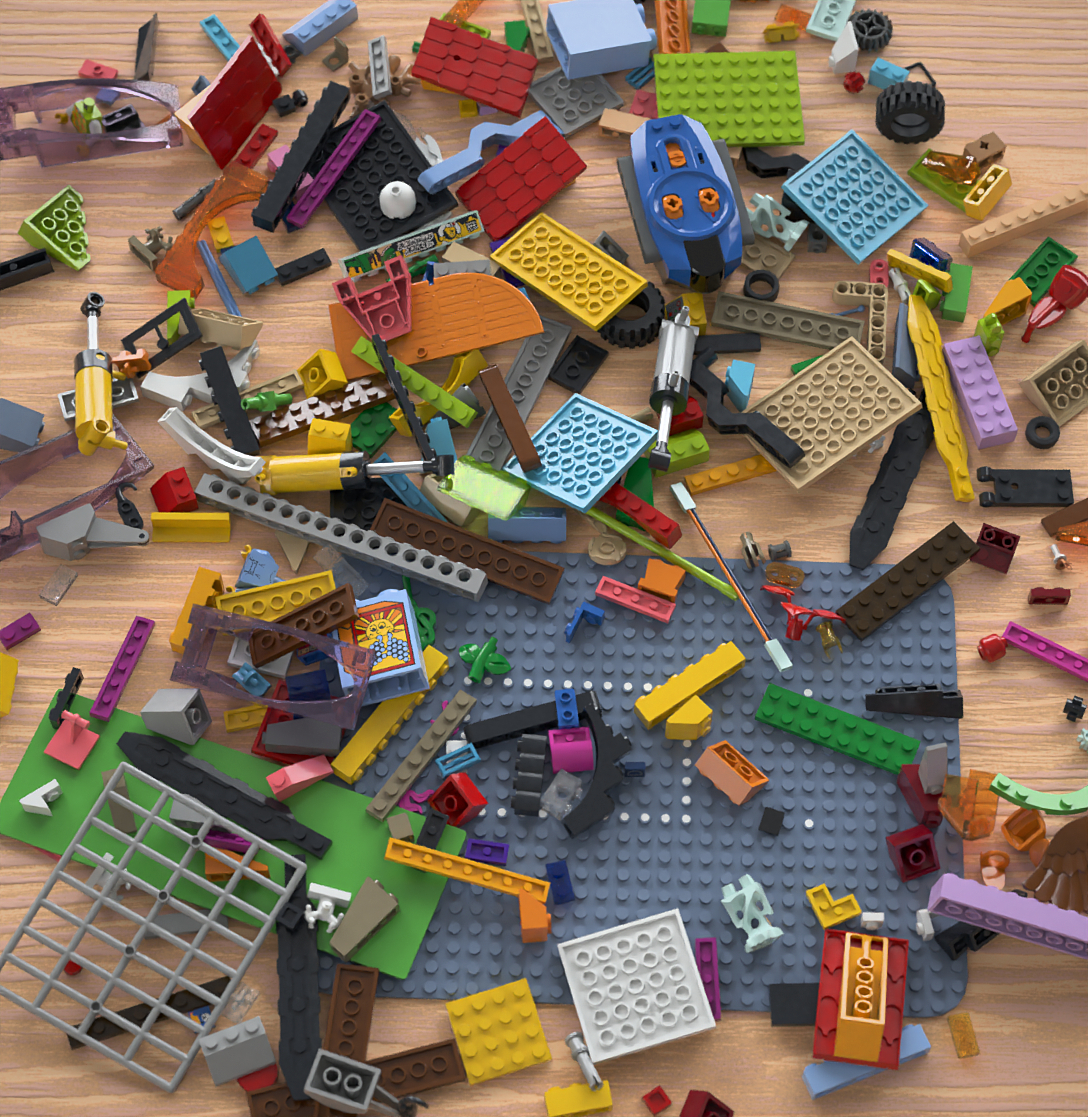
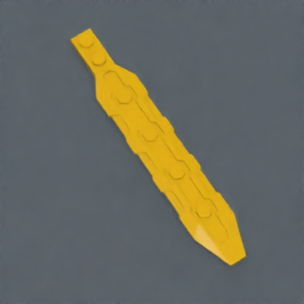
(939, 396)

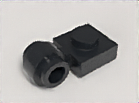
(286, 105)

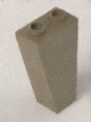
(364, 919)

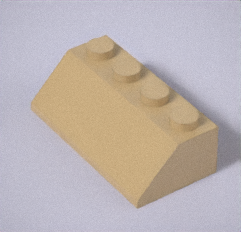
(224, 328)

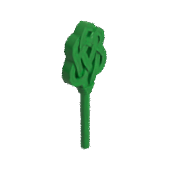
(420, 614)

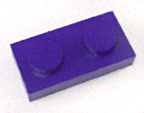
(487, 852)

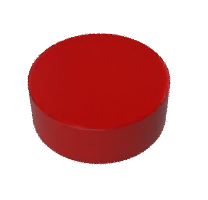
(72, 968)

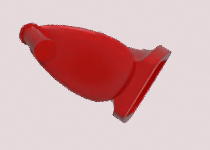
(1066, 290)

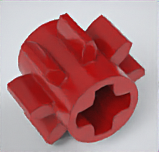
(854, 82)

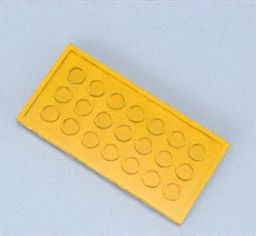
(569, 271)

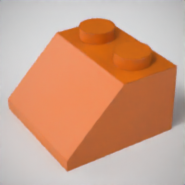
(533, 919)

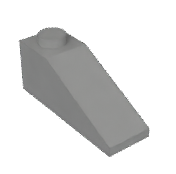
(933, 768)
(185, 817)

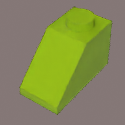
(928, 292)

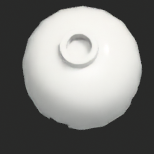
(397, 200)

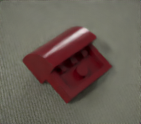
(996, 548)

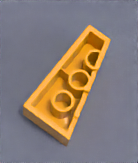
(203, 591)

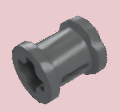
(785, 547)

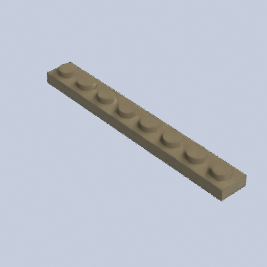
(421, 756)

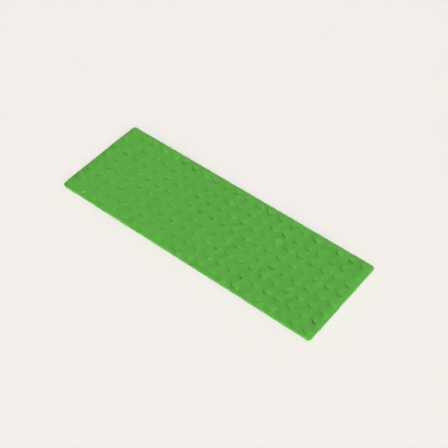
(323, 807)

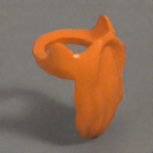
(993, 871)

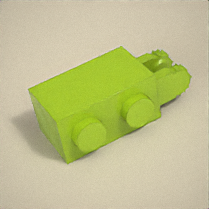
(990, 333)

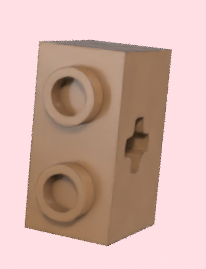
(985, 149)

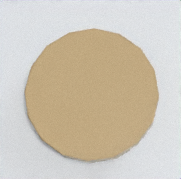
(607, 549)

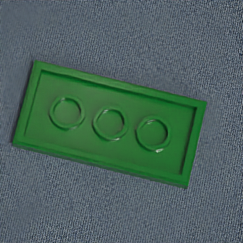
(1043, 266)

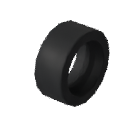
(765, 276)

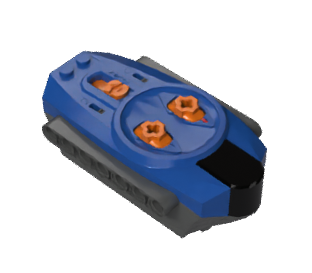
(685, 203)

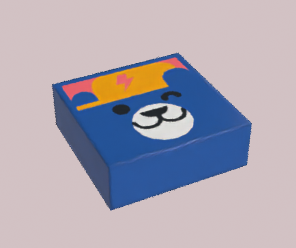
(200, 1016)

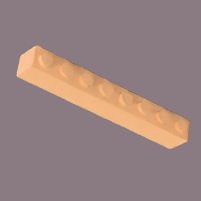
(622, 125)
(1024, 220)

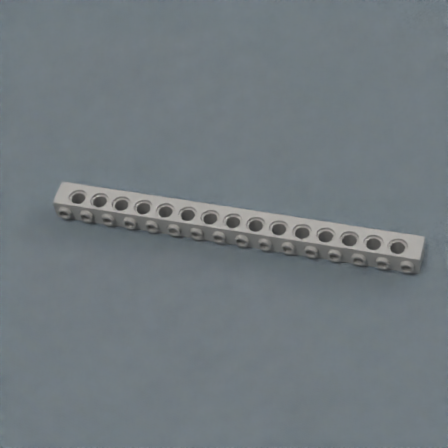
(471, 589)

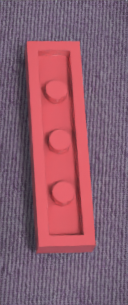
(635, 599)

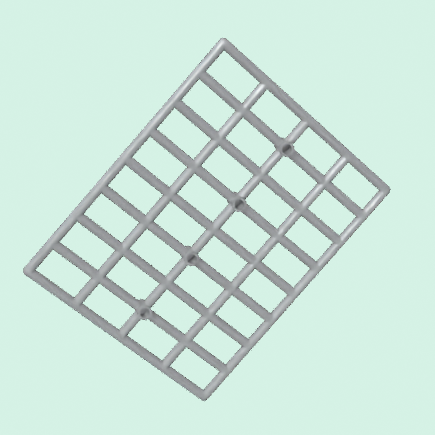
(130, 950)

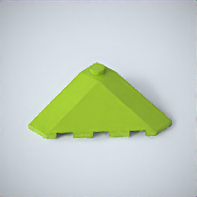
(59, 229)

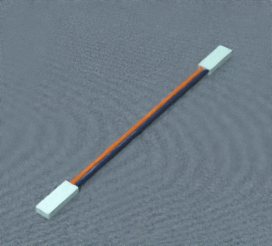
(771, 645)

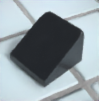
(771, 821)

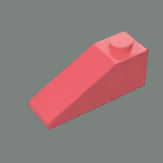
(298, 776)

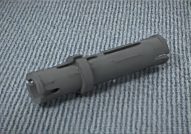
(193, 201)

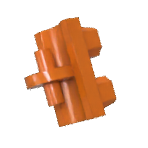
(130, 364)

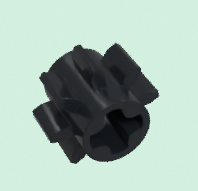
(1074, 708)

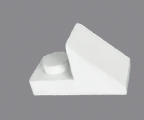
(37, 800)

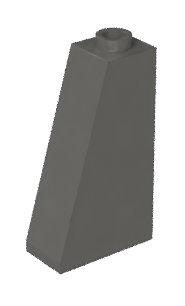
(303, 737)

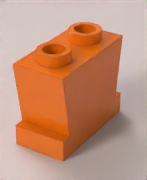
(662, 580)

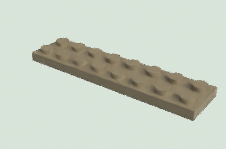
(784, 321)

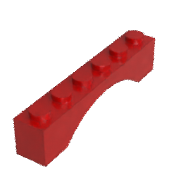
(653, 521)

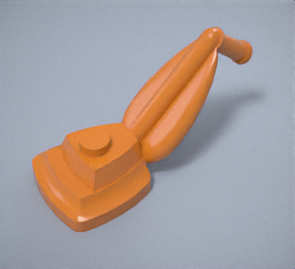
(1027, 832)

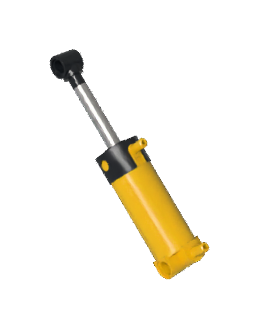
(94, 386)
(337, 471)

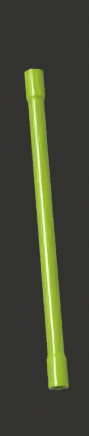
(723, 587)

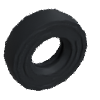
(1036, 441)

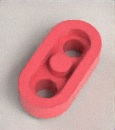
(879, 274)

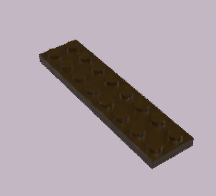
(907, 581)

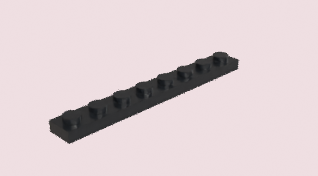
(401, 394)

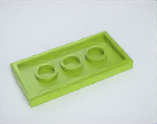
(944, 187)

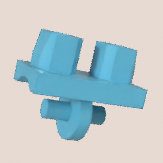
(251, 680)

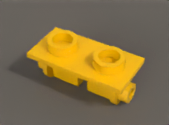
(774, 32)

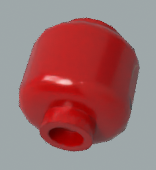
(992, 647)

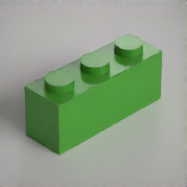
(955, 302)

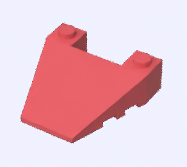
(384, 307)

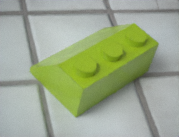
(686, 450)

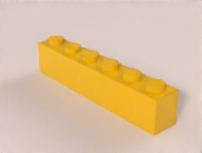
(692, 681)

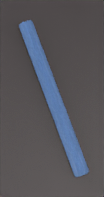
(217, 278)

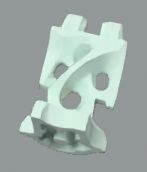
(765, 215)
(746, 902)

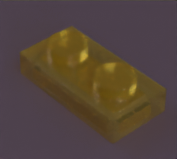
(963, 1035)

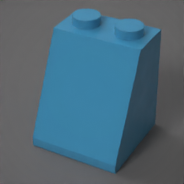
(249, 265)

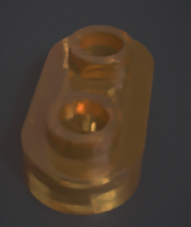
(784, 576)

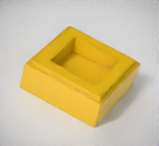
(468, 108)

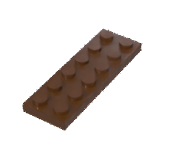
(317, 617)

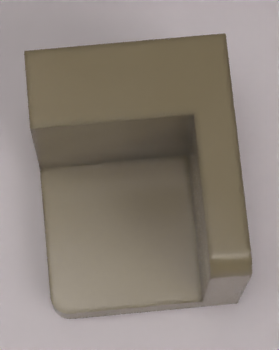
(400, 828)

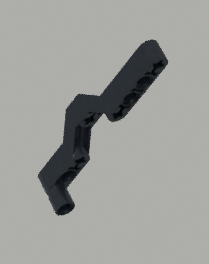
(768, 167)
(739, 423)

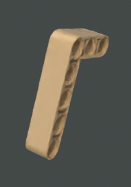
(869, 298)

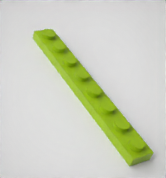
(420, 385)

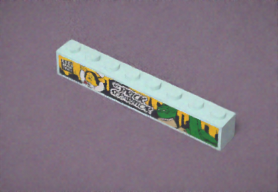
(412, 245)

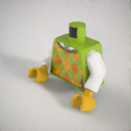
(83, 116)

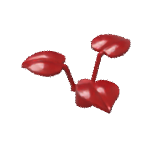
(796, 626)

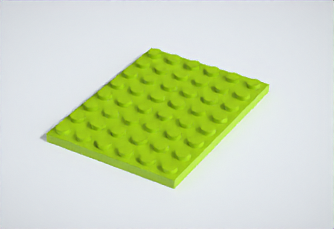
(734, 95)

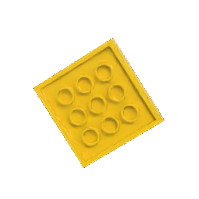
(498, 1032)

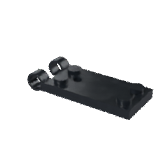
(1034, 486)

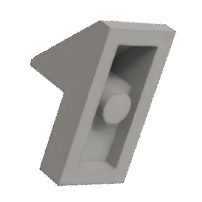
(610, 247)

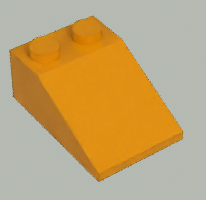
(1010, 301)

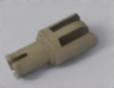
(751, 550)

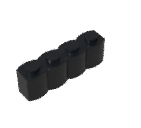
(530, 775)

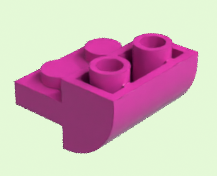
(571, 750)

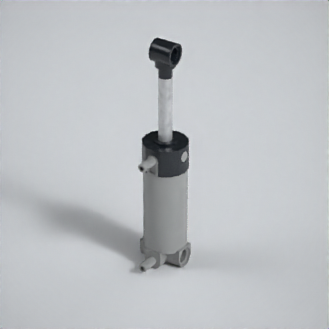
(671, 380)

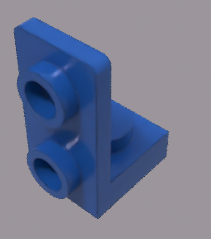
(589, 613)
(566, 709)

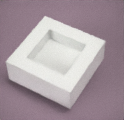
(872, 921)

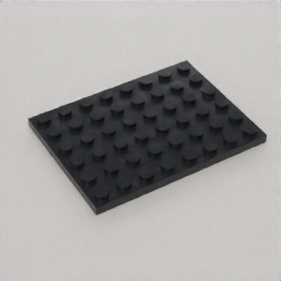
(384, 158)

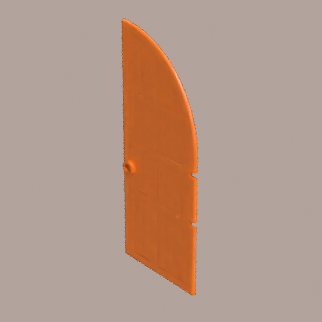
(446, 319)

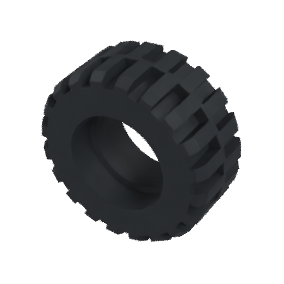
(910, 112)
(640, 331)

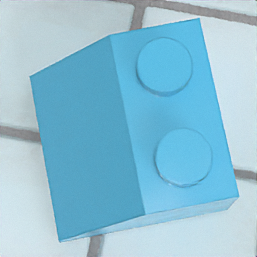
(739, 383)

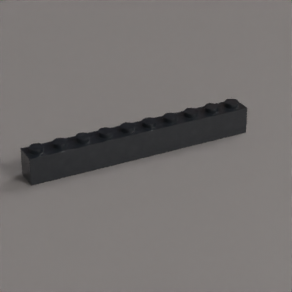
(300, 157)

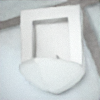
(924, 925)

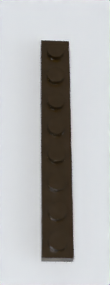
(181, 1001)

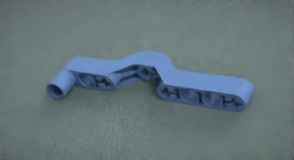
(469, 160)

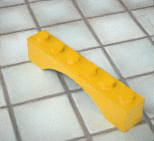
(463, 370)

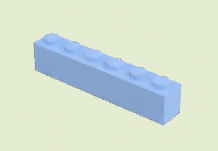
(833, 1075)

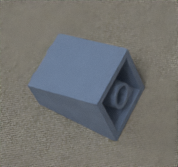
(19, 426)

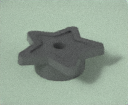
(294, 53)

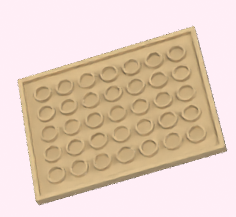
(833, 411)

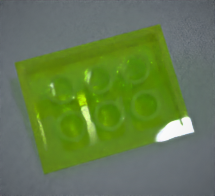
(486, 488)

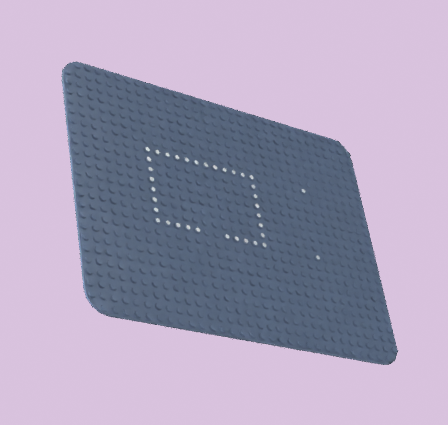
(673, 830)

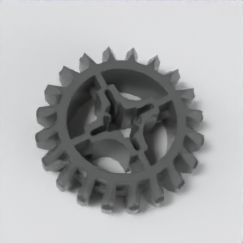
(872, 38)

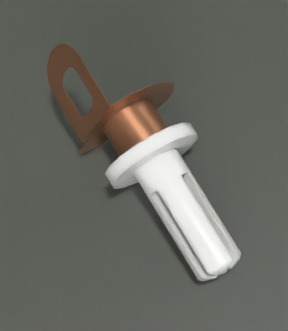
(1060, 559)

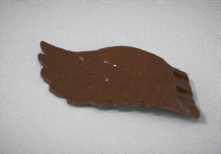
(1063, 869)

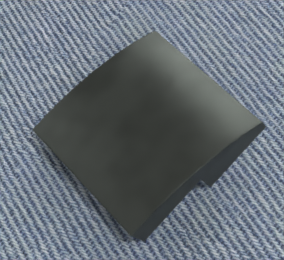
(122, 120)

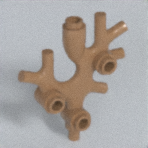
(359, 84)

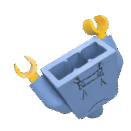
(257, 570)

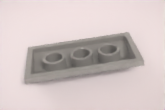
(122, 394)

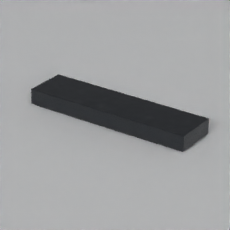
(729, 343)

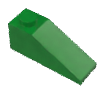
(516, 34)

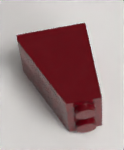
(922, 805)

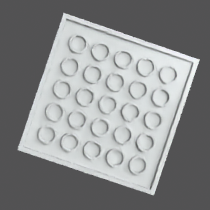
(636, 986)

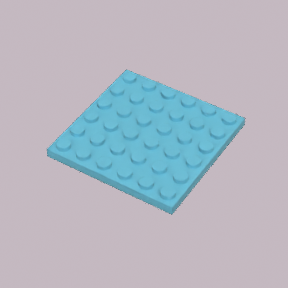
(854, 196)
(583, 452)

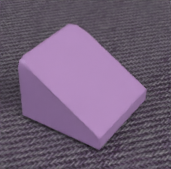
(484, 109)

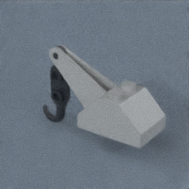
(80, 530)
(351, 1085)

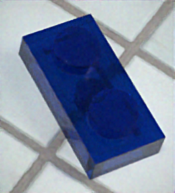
(560, 882)

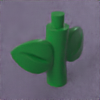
(483, 659)

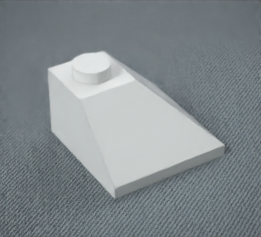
(844, 52)

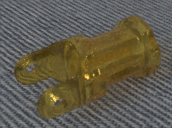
(828, 637)

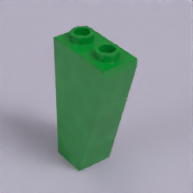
(640, 484)

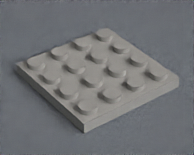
(573, 102)

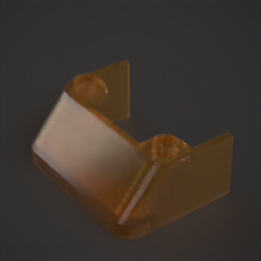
(970, 804)

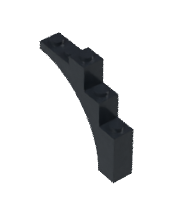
(607, 776)

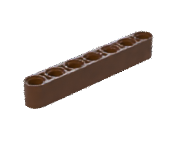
(510, 418)

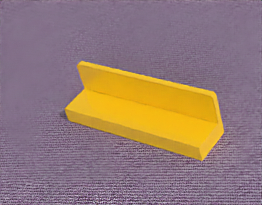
(191, 527)

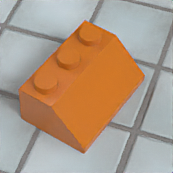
(731, 772)

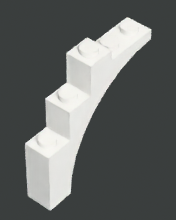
(180, 390)
(213, 453)

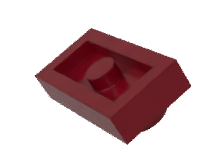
(1054, 596)

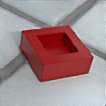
(656, 1100)

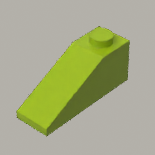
(173, 322)

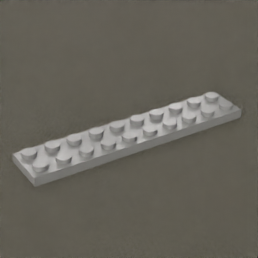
(525, 384)

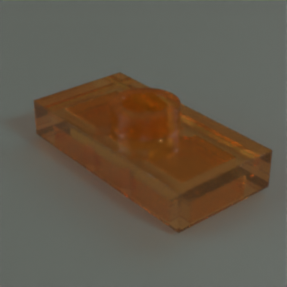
(790, 14)

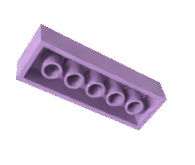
(979, 393)

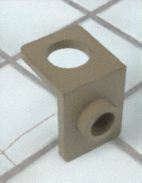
(340, 53)

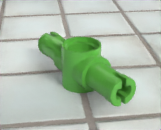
(266, 401)

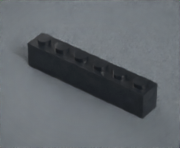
(229, 402)

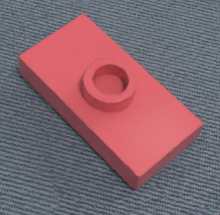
(95, 70)

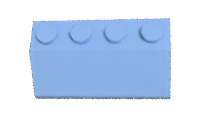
(321, 25)

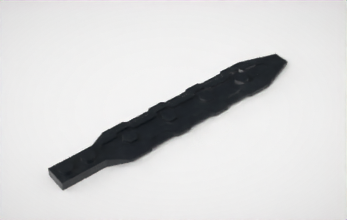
(889, 491)
(220, 792)
(298, 992)

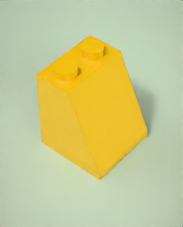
(329, 437)

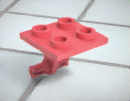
(72, 741)

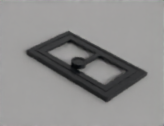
(167, 351)

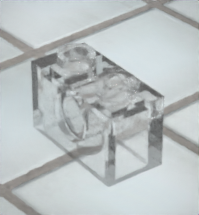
(563, 783)

